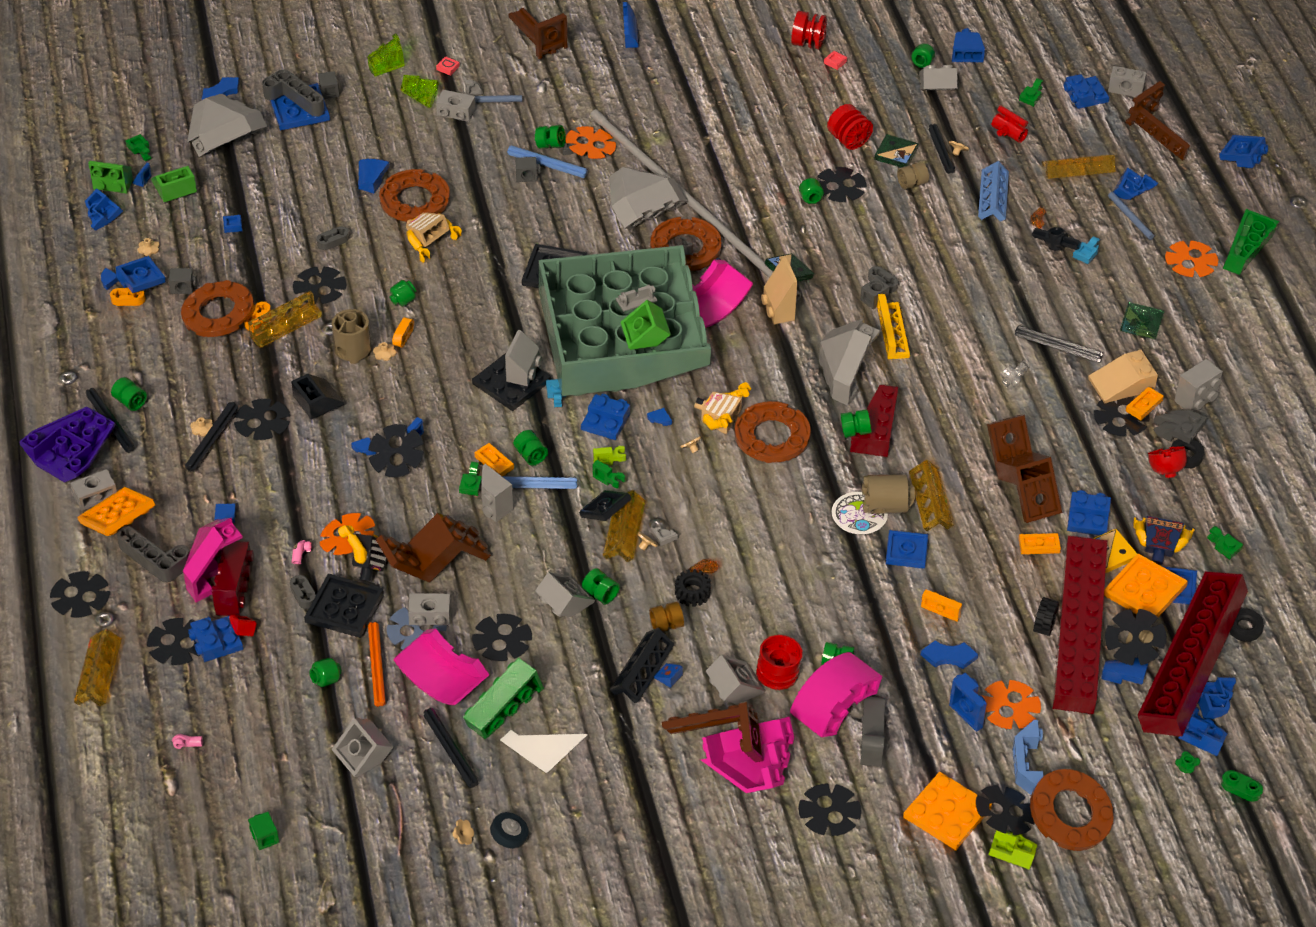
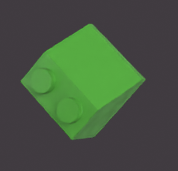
(645, 326)

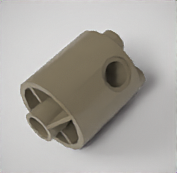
(351, 335)
(887, 494)

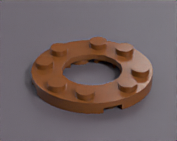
(415, 177)
(700, 228)
(221, 326)
(772, 411)
(1051, 826)

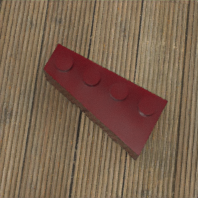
(881, 416)
(231, 579)

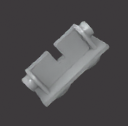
(633, 299)

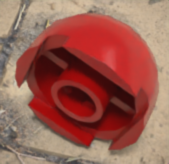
(1168, 461)

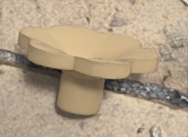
(958, 147)
(148, 247)
(384, 351)
(201, 426)
(692, 444)
(646, 541)
(463, 832)

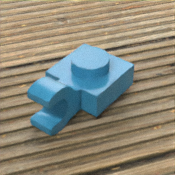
(1087, 251)
(554, 392)

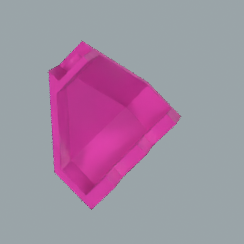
(201, 562)
(728, 760)

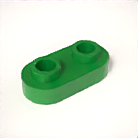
(1241, 785)

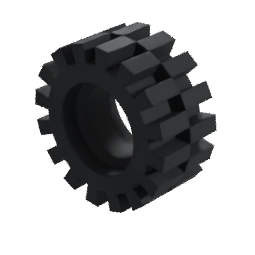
(692, 578)
(1046, 616)

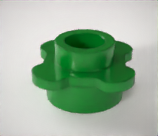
(1183, 764)

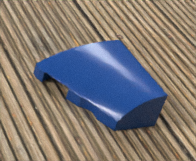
(630, 27)
(371, 174)
(1132, 184)
(101, 209)
(1117, 671)
(1216, 697)
(1204, 734)

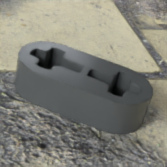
(332, 238)
(686, 242)
(884, 276)
(299, 593)

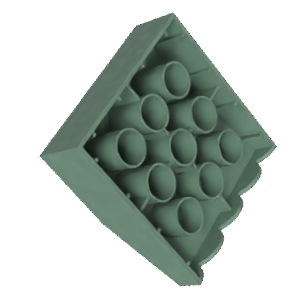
(586, 319)

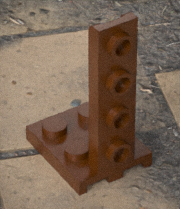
(546, 35)
(1141, 115)
(747, 723)

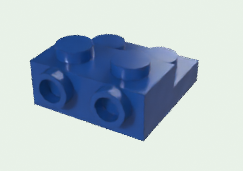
(1085, 91)
(1244, 150)
(139, 274)
(606, 416)
(1088, 513)
(214, 638)
(967, 702)

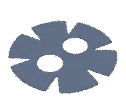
(402, 618)

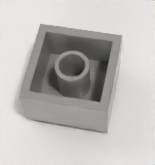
(1198, 386)

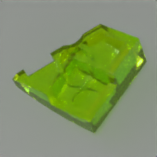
(386, 57)
(420, 89)

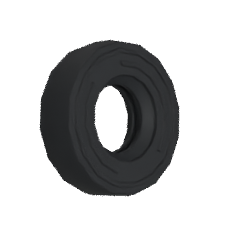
(1196, 448)
(1247, 635)

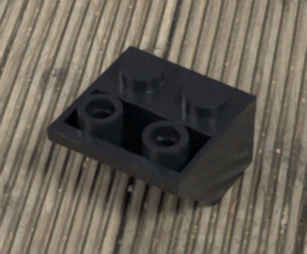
(315, 395)

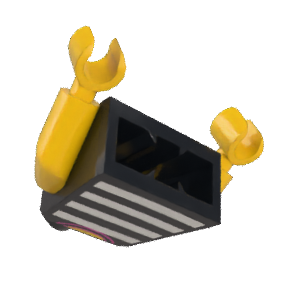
(366, 552)

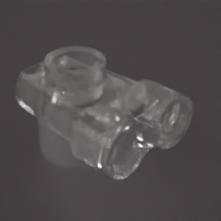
(1012, 375)

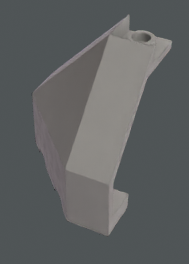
(221, 120)
(642, 195)
(842, 355)

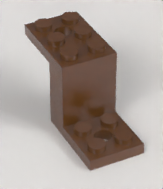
(1028, 470)
(433, 547)

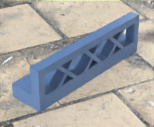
(997, 189)

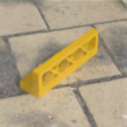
(888, 330)

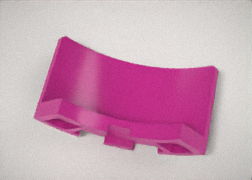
(720, 291)
(438, 670)
(832, 690)

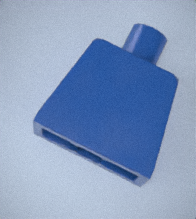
(968, 47)

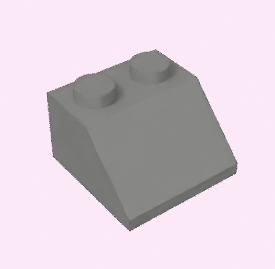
(522, 360)
(496, 494)
(563, 594)
(734, 680)
(362, 746)

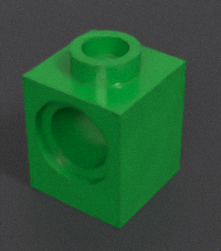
(263, 830)

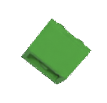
(110, 176)
(175, 183)

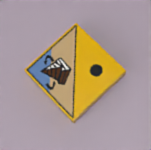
(1118, 550)

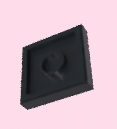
(605, 505)

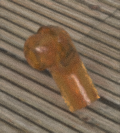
(1036, 218)
(706, 566)

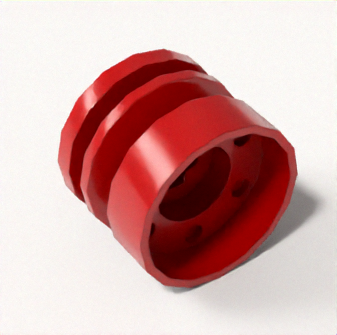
(809, 30)
(850, 126)
(779, 662)

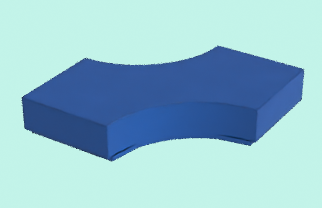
(226, 86)
(940, 654)

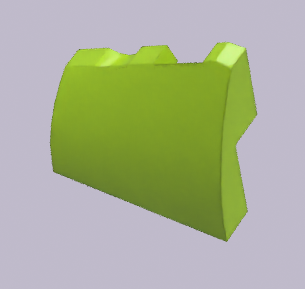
(1013, 849)

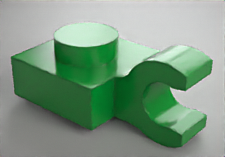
(1032, 95)
(140, 145)
(604, 474)
(471, 482)
(1225, 544)

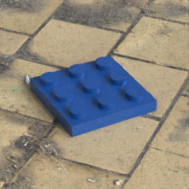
(291, 115)

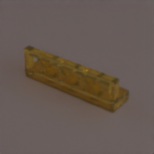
(1079, 166)
(284, 323)
(934, 492)
(628, 529)
(98, 668)

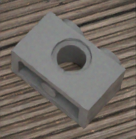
(1127, 81)
(455, 105)
(93, 489)
(429, 609)

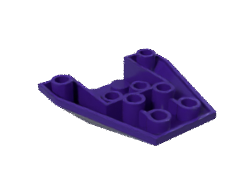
(68, 444)

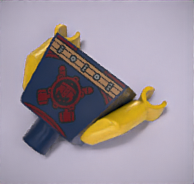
(1161, 537)

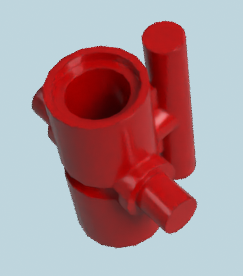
(1010, 124)

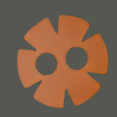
(593, 152)
(1201, 263)
(343, 546)
(1020, 709)

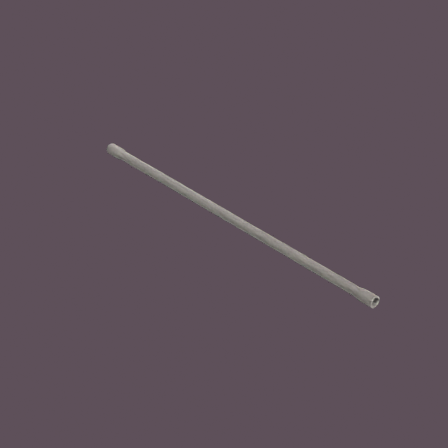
(601, 120)

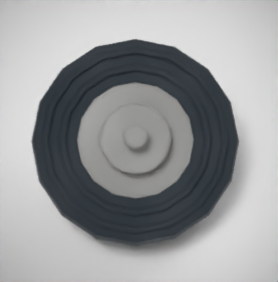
(509, 830)

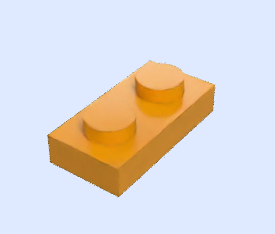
(1144, 403)
(494, 459)
(1039, 543)
(941, 605)

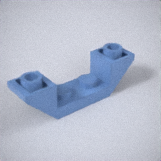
(1024, 740)

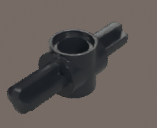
(1056, 238)

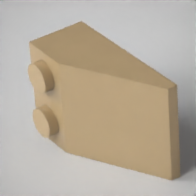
(781, 293)
(1124, 377)

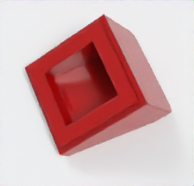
(243, 625)

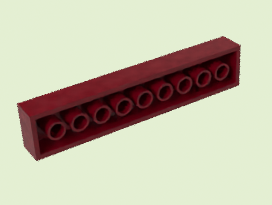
(1080, 625)
(1192, 654)

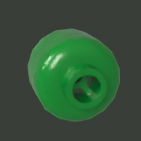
(923, 55)
(811, 191)
(402, 293)
(325, 672)

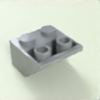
(938, 78)

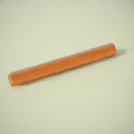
(376, 664)

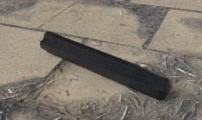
(941, 148)

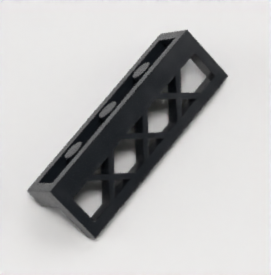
(636, 662)

